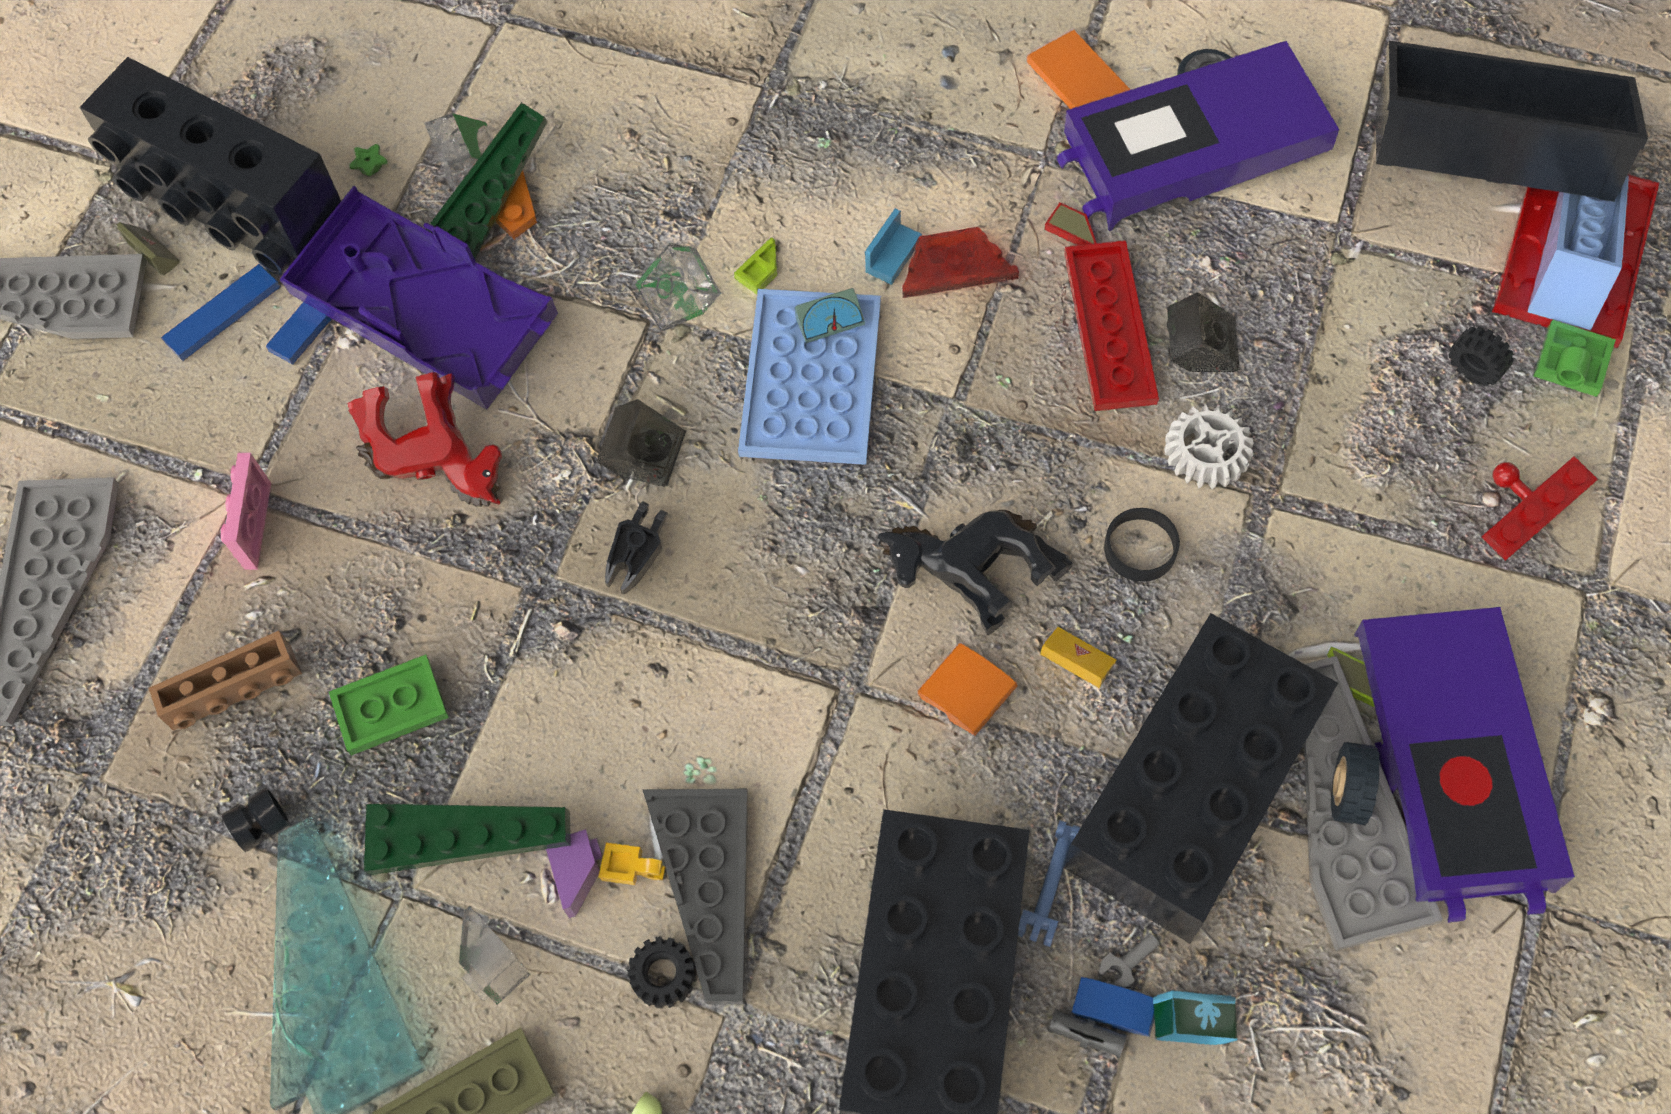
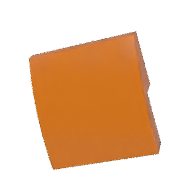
(967, 689)

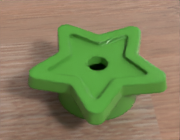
(368, 167)

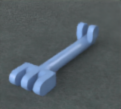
(1039, 919)

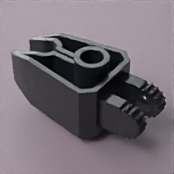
(634, 548)

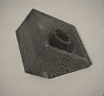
(1202, 336)
(641, 444)

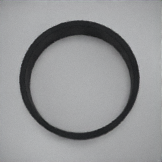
(1148, 515)

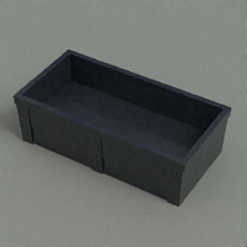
(1508, 120)

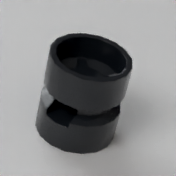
(254, 820)

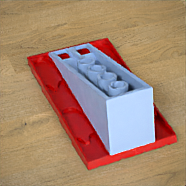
(1577, 258)

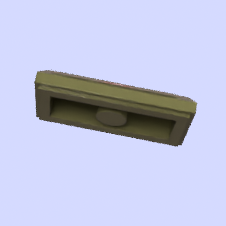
(144, 243)

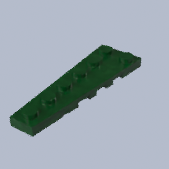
(484, 190)
(433, 835)

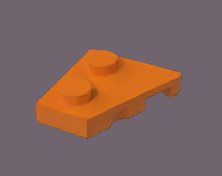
(518, 210)

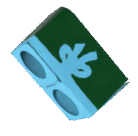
(1195, 1018)

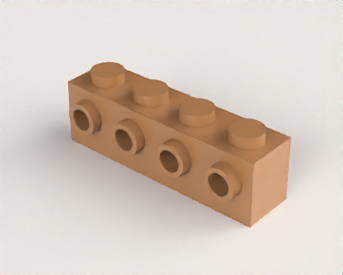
(225, 681)

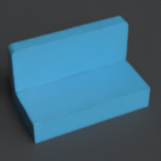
(890, 249)

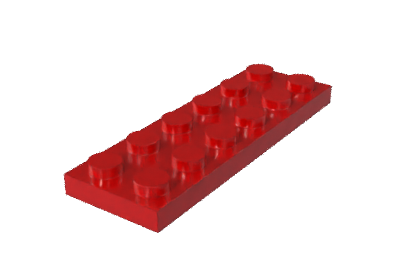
(1110, 326)

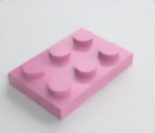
(246, 511)

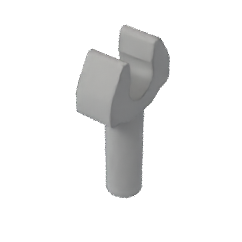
(1129, 961)

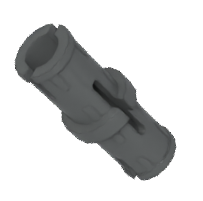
(1087, 1033)

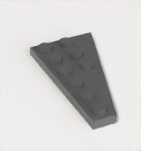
(706, 862)

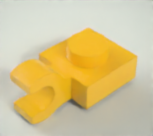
(624, 864)

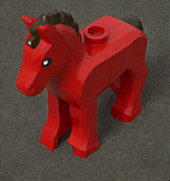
(428, 447)

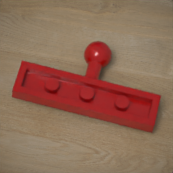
(1537, 506)

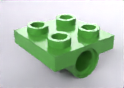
(1574, 358)

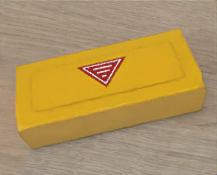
(1078, 657)

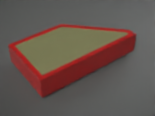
(1070, 225)

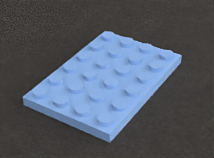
(808, 396)

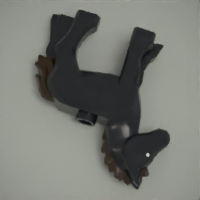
(969, 554)

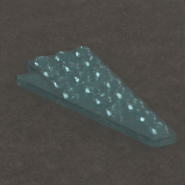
(332, 1009)

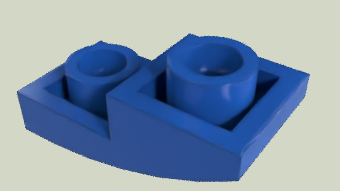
(1114, 1006)

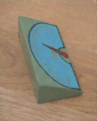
(829, 315)

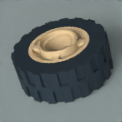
(1355, 783)

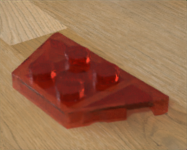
(955, 262)

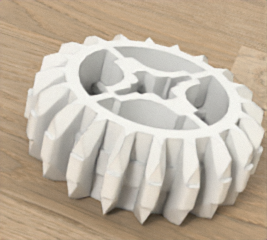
(1213, 436)

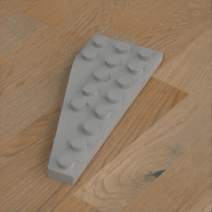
(73, 294)
(47, 561)
(1356, 870)

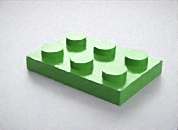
(388, 705)

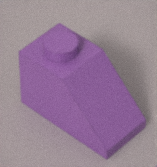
(575, 870)

